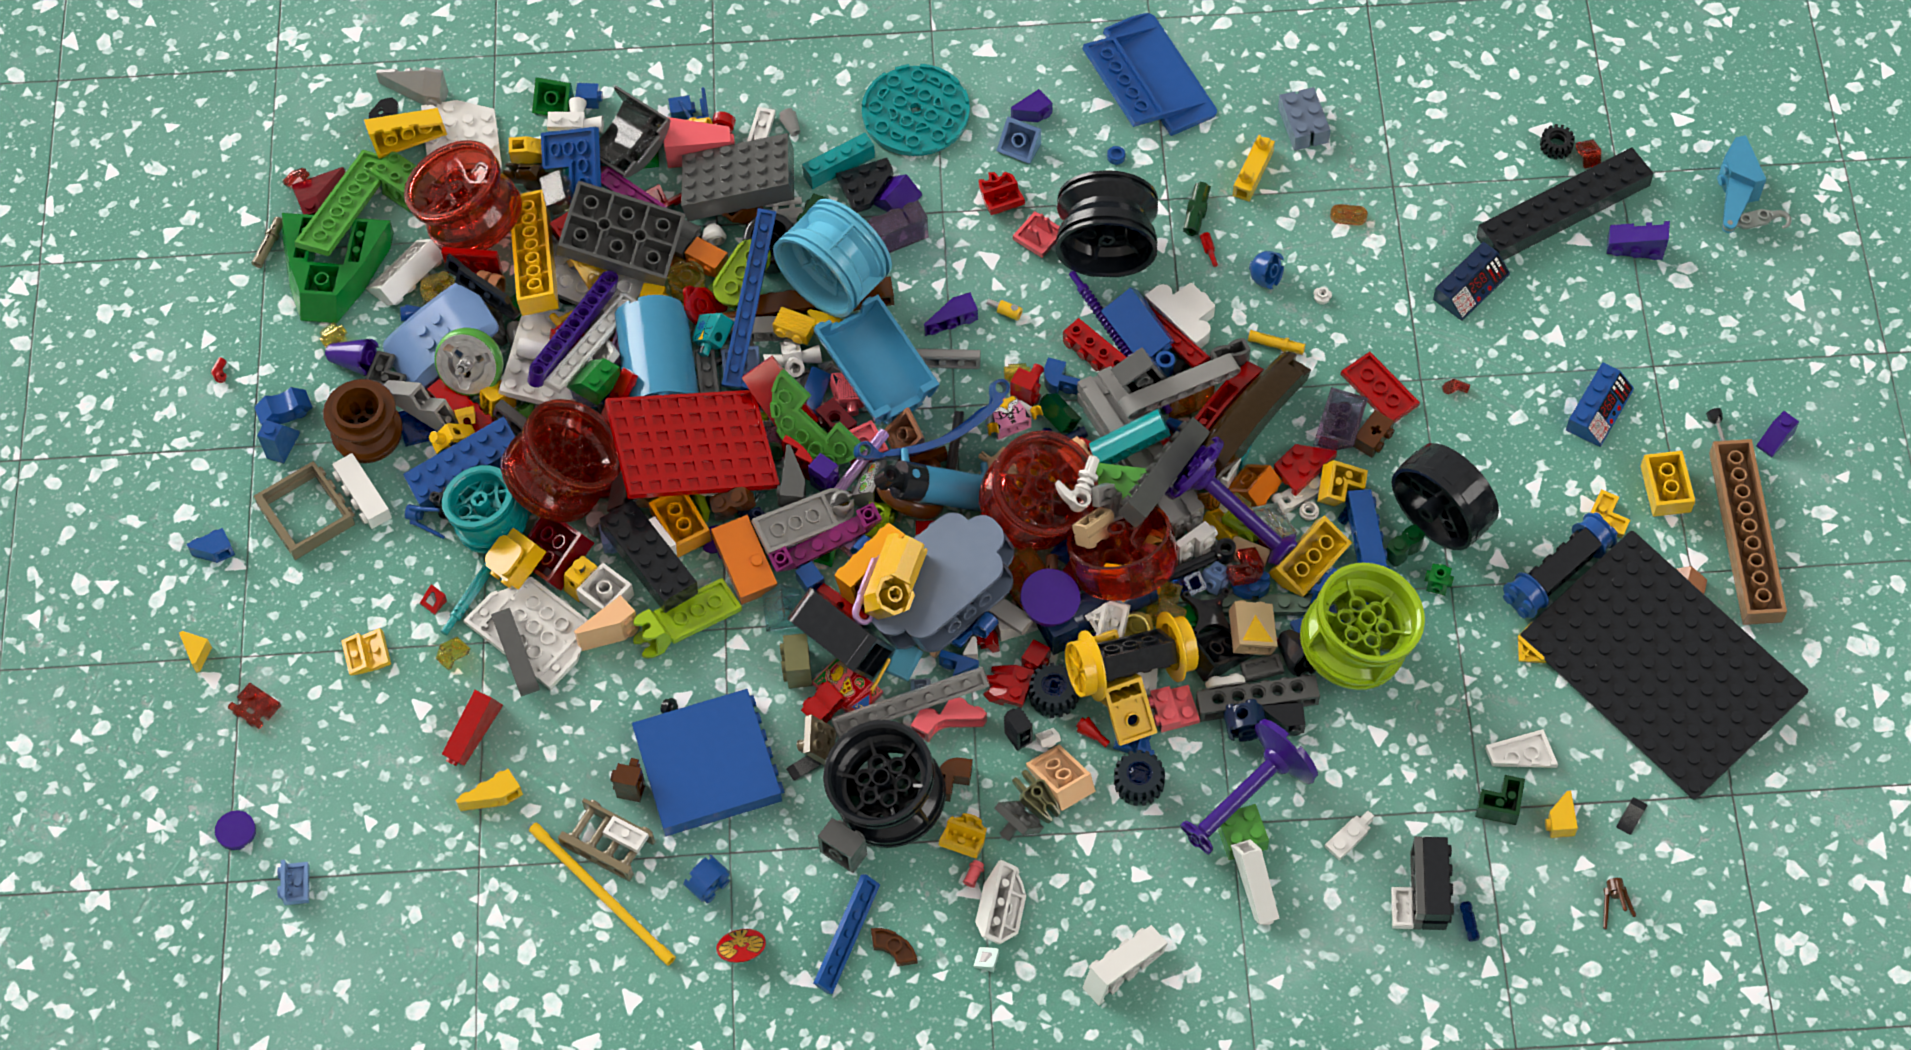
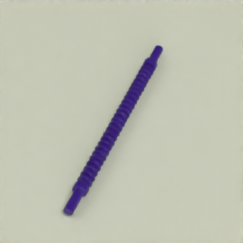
(1091, 301)

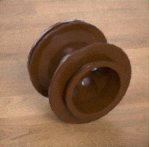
(365, 435)

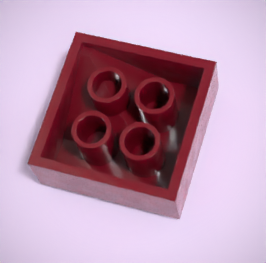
(562, 548)

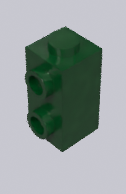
(1059, 413)

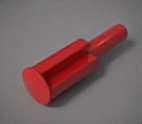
(1209, 247)

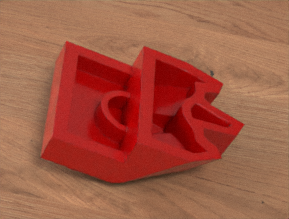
(1000, 193)
(1008, 685)

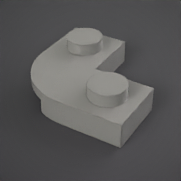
(1107, 496)

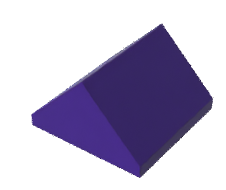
(897, 193)

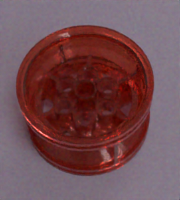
(561, 461)
(1066, 461)

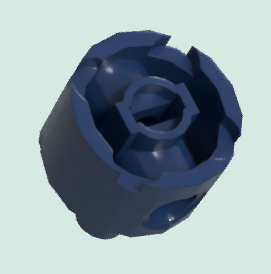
(1241, 720)

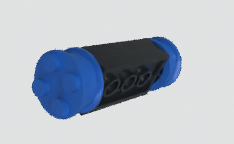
(1588, 540)

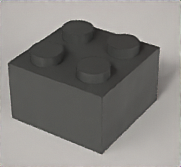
(842, 844)

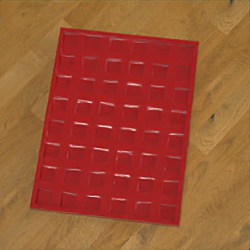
(691, 443)

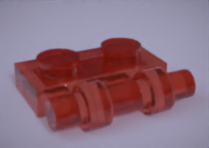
(258, 701)

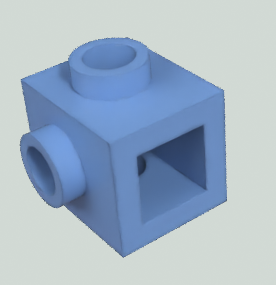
(1215, 578)

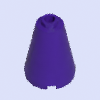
(353, 355)

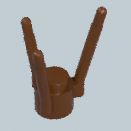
(1616, 890)

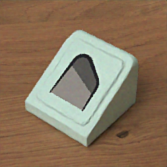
(986, 959)

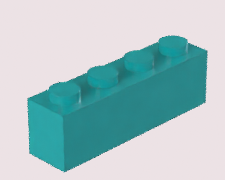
(841, 158)

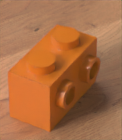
(707, 255)

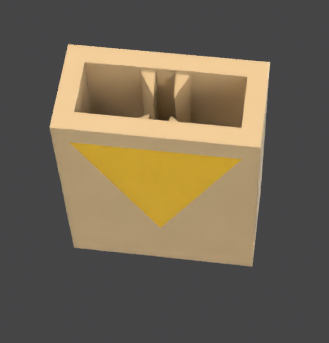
(1253, 628)

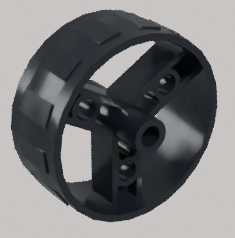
(1445, 496)

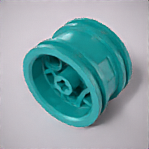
(482, 507)

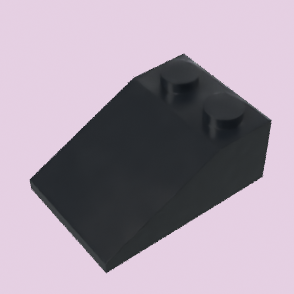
(1216, 654)

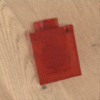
(1589, 152)

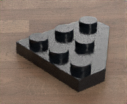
(864, 183)

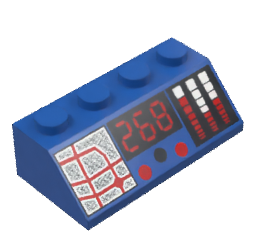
(1600, 405)

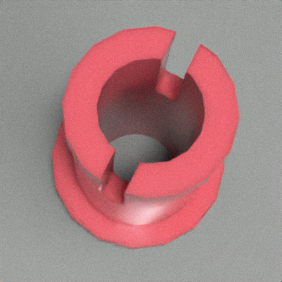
(973, 874)

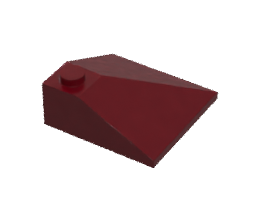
(315, 190)

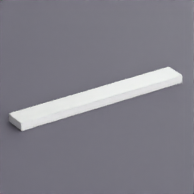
(585, 348)

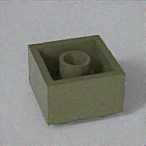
(796, 661)

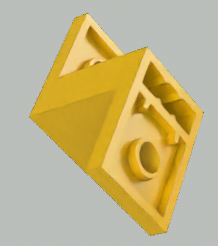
(1125, 698)

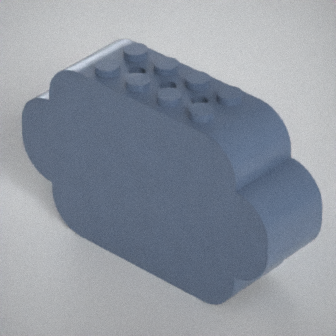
(956, 584)

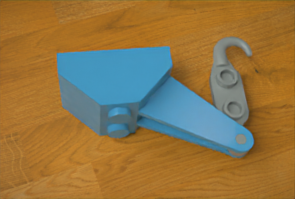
(1743, 183)

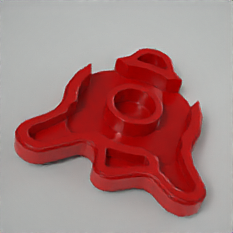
(700, 301)

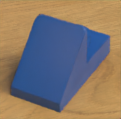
(958, 662)

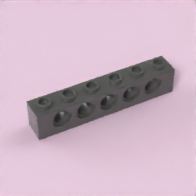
(1305, 683)

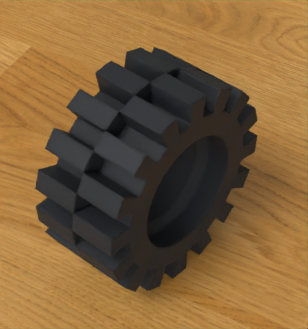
(1557, 133)

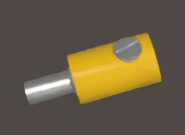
(1006, 309)

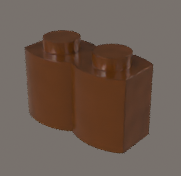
(730, 503)

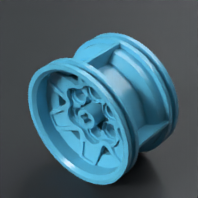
(832, 257)

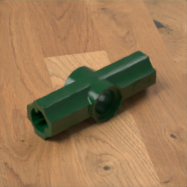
(1196, 208)

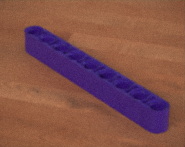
(572, 328)

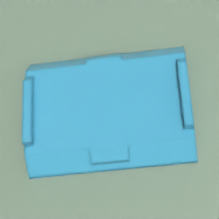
(904, 662)

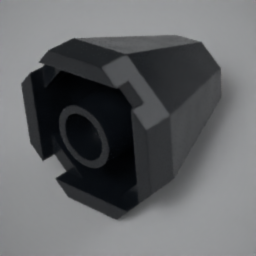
(1293, 654)

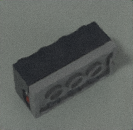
(1431, 883)

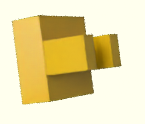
(468, 412)

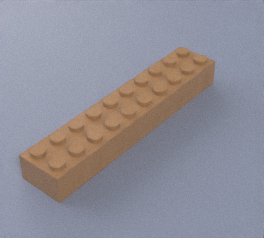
(1747, 532)

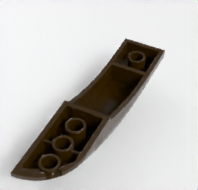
(1255, 409)

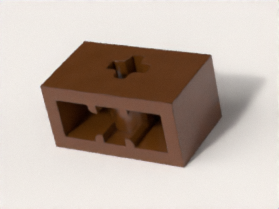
(1374, 433)

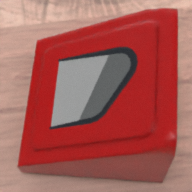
(433, 599)

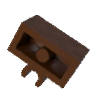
(628, 781)

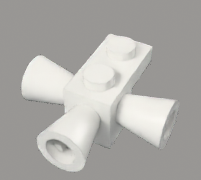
(574, 119)
(793, 358)

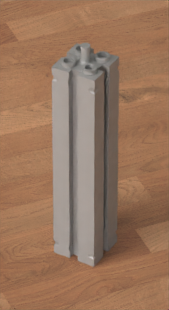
(1100, 403)

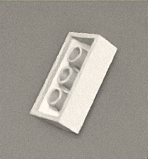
(406, 272)

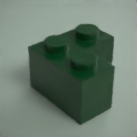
(1502, 806)

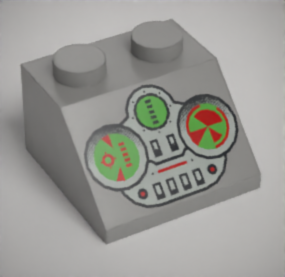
(866, 488)

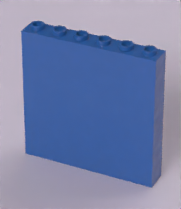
(708, 762)

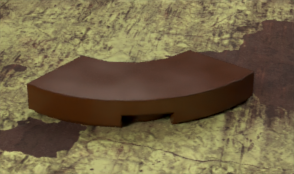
(895, 945)

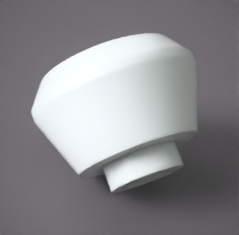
(714, 234)

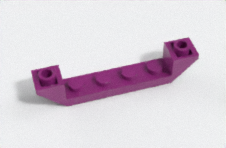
(615, 182)
(819, 545)

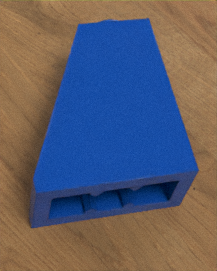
(277, 440)

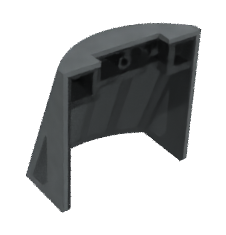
(632, 136)

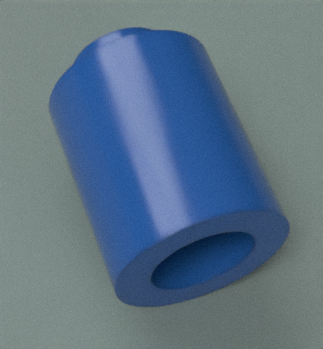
(1166, 361)

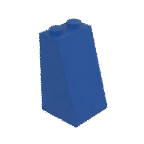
(1137, 323)

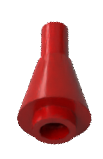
(1088, 728)

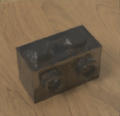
(556, 192)

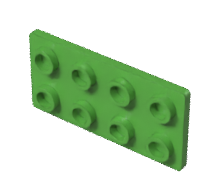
(393, 173)

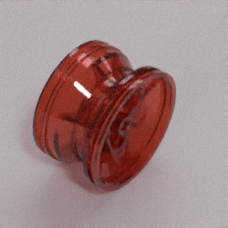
(463, 196)

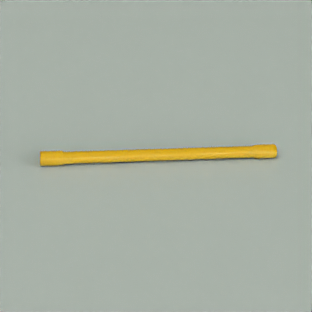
(658, 948)

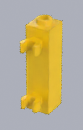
(1253, 168)

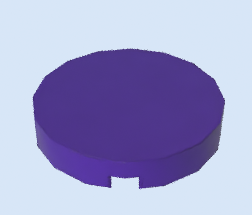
(235, 830)

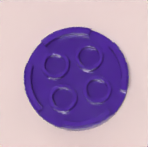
(1050, 597)

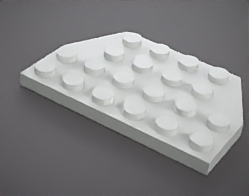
(466, 122)
(543, 624)

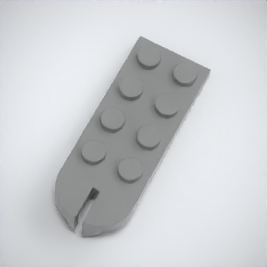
(803, 519)

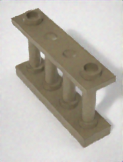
(589, 850)

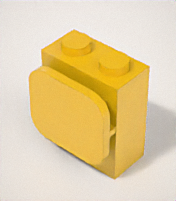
(513, 558)

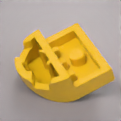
(964, 835)

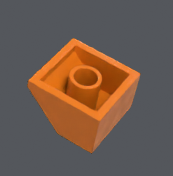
(1256, 483)

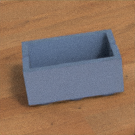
(1302, 116)

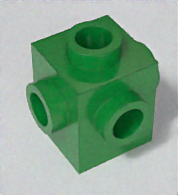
(1439, 579)

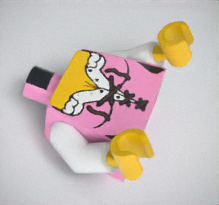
(1011, 417)

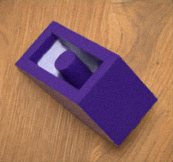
(1033, 108)
(1778, 434)

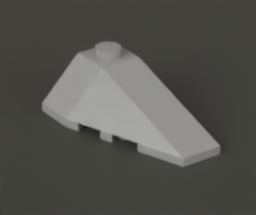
(423, 86)

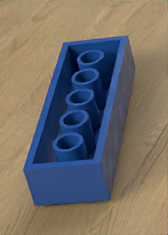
(478, 449)

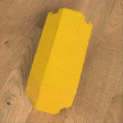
(894, 577)

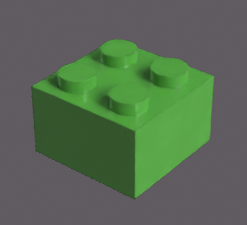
(1242, 826)

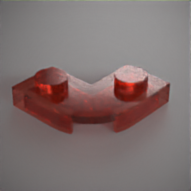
(1250, 567)

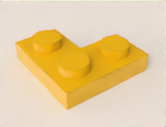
(1605, 506)

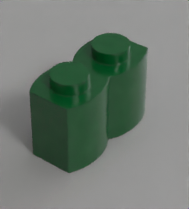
(1404, 545)

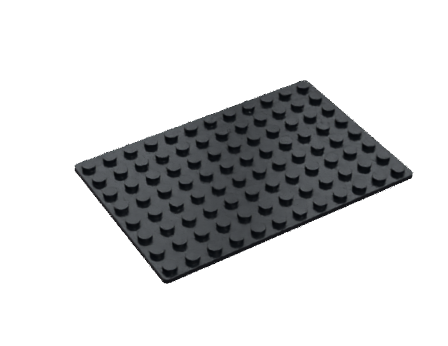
(1664, 664)

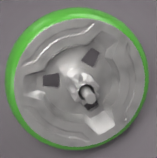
(474, 346)

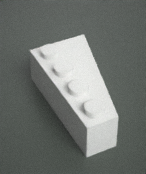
(1123, 963)

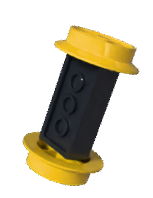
(1167, 647)

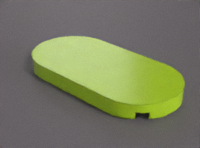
(729, 280)

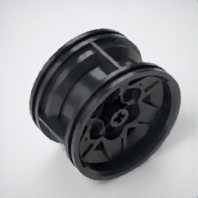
(913, 809)

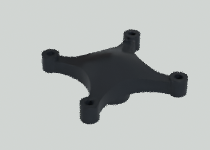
(1208, 612)

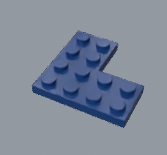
(573, 149)

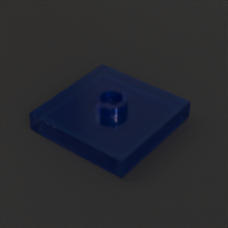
(414, 430)

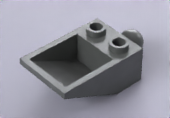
(793, 482)

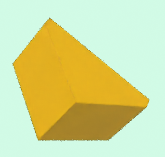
(197, 649)

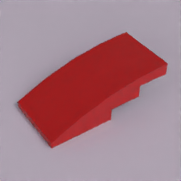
(760, 383)

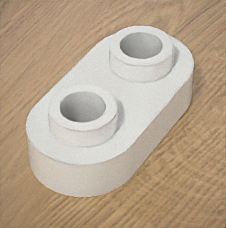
(1232, 680)

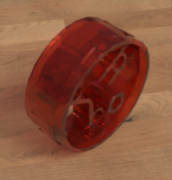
(1143, 570)

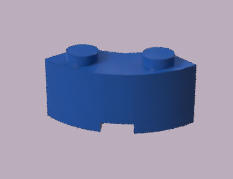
(284, 407)

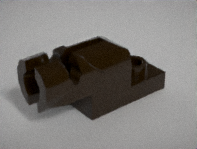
(526, 174)

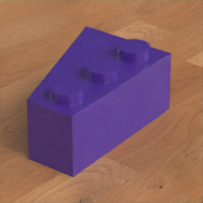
(1638, 241)

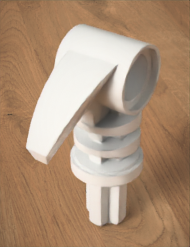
(1083, 488)

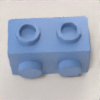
(294, 883)

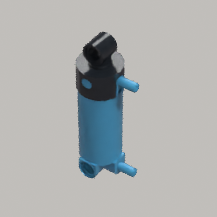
(931, 484)

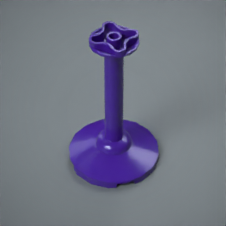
(1201, 473)
(1279, 758)

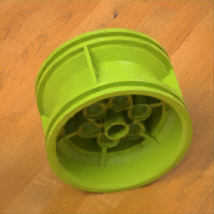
(1341, 649)

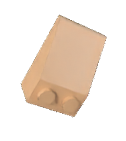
(608, 626)
(1063, 775)

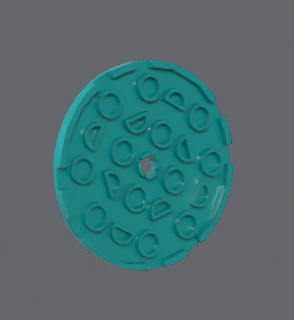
(920, 133)

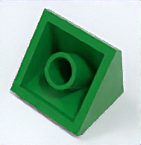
(551, 96)

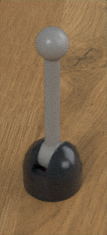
(1715, 417)

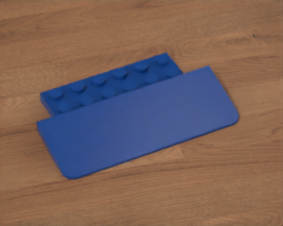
(1149, 75)

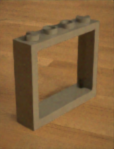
(290, 483)

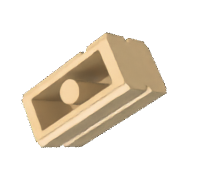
(1093, 527)

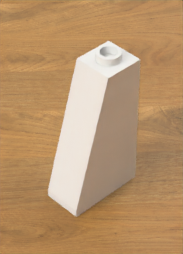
(1255, 881)

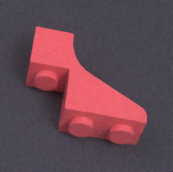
(955, 714)

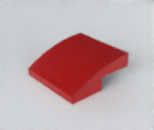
(801, 454)

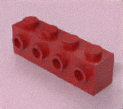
(1091, 346)

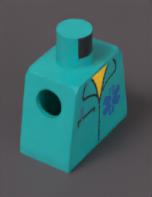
(711, 332)

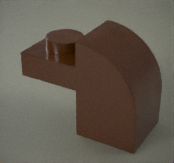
(956, 771)

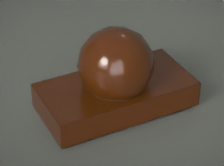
(932, 457)

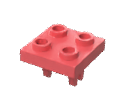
(1037, 234)

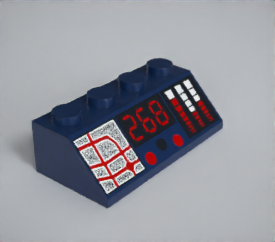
(1471, 281)

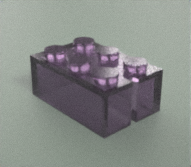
(901, 226)

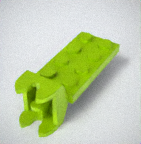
(701, 611)

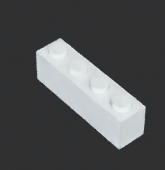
(361, 491)

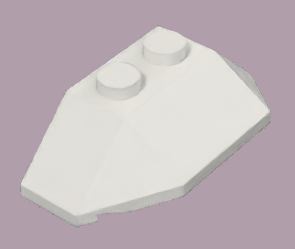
(1001, 904)

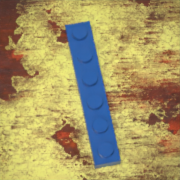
(846, 934)

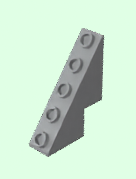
(416, 401)

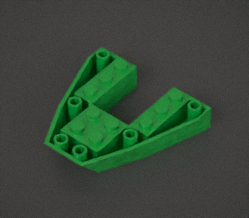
(328, 289)

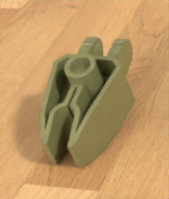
(1037, 797)

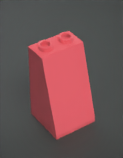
(691, 137)

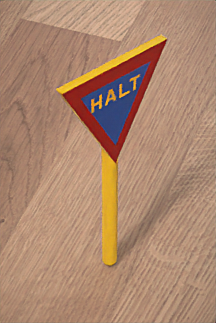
(866, 699)

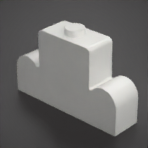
(1186, 310)

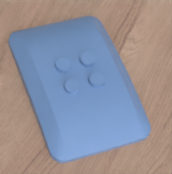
(419, 335)

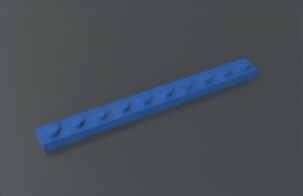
(749, 299)

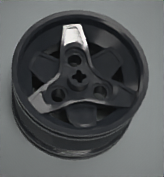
(1107, 224)

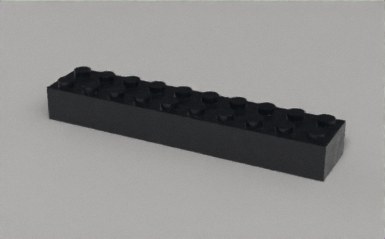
(1566, 204)

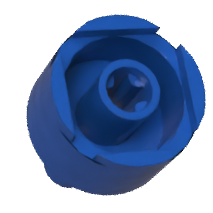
(707, 879)

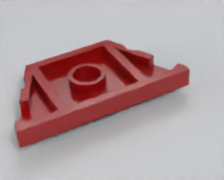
(1302, 465)

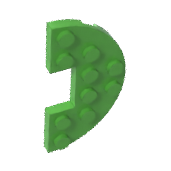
(792, 421)

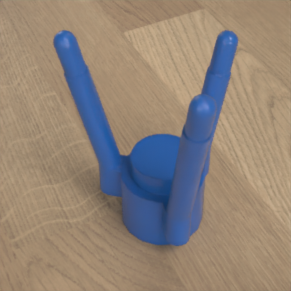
(703, 103)
(416, 513)

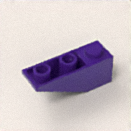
(954, 313)

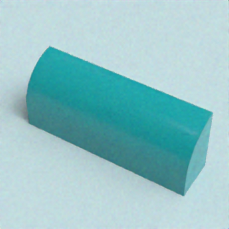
(1130, 438)

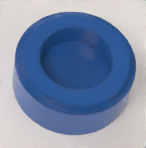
(1116, 155)

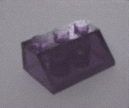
(1340, 420)

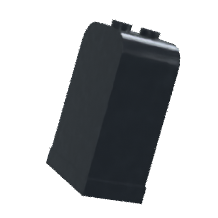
(841, 634)

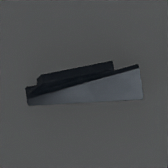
(487, 291)

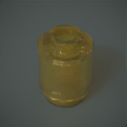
(1011, 369)

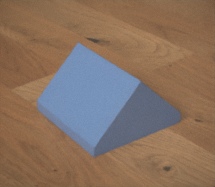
(1019, 140)

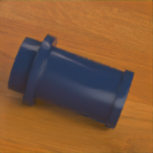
(1080, 432)

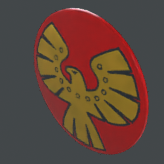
(741, 945)

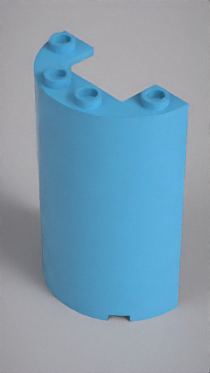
(656, 346)
(878, 361)

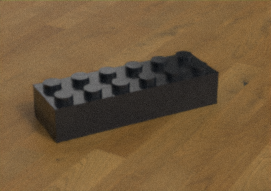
(648, 556)

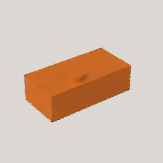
(743, 559)

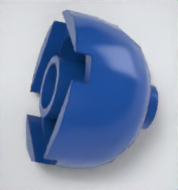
(1267, 269)

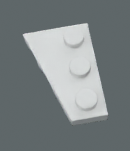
(1523, 751)

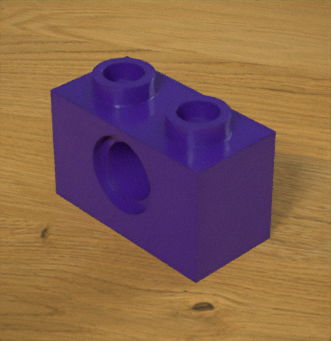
(823, 473)

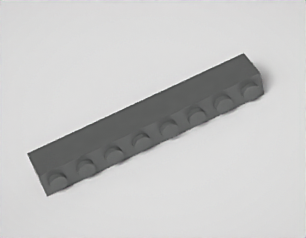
(1164, 471)

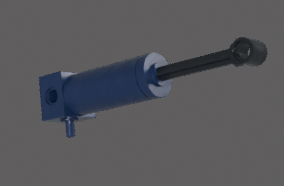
(1059, 636)

